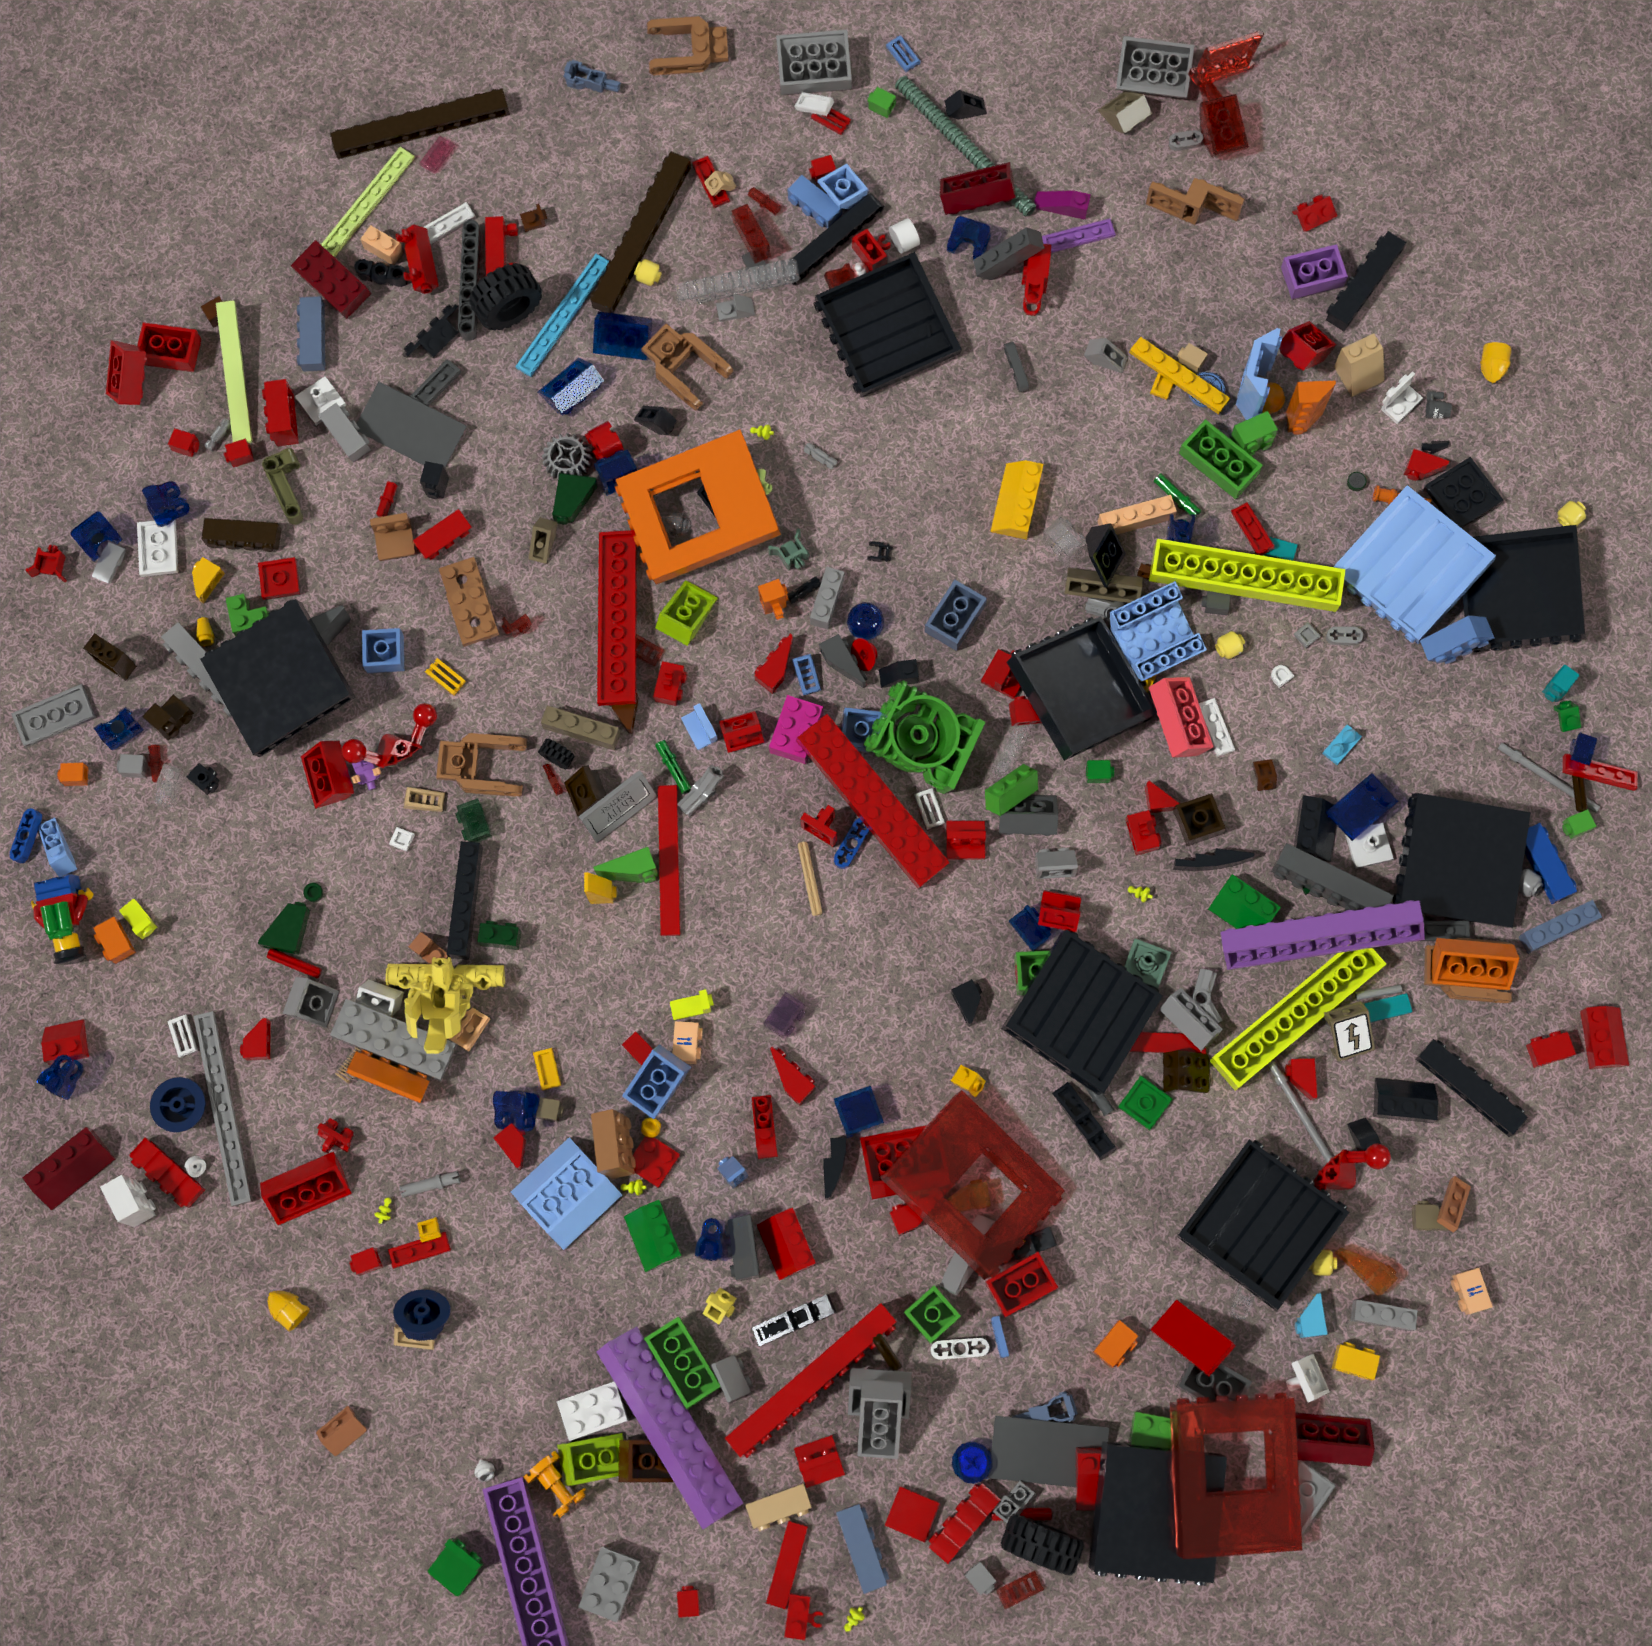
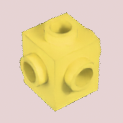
(720, 1302)

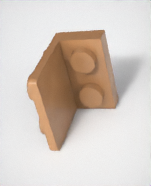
(393, 536)

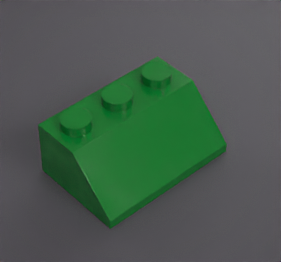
(1243, 905)
(652, 1236)

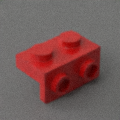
(1315, 212)

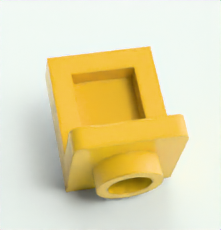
(968, 1080)

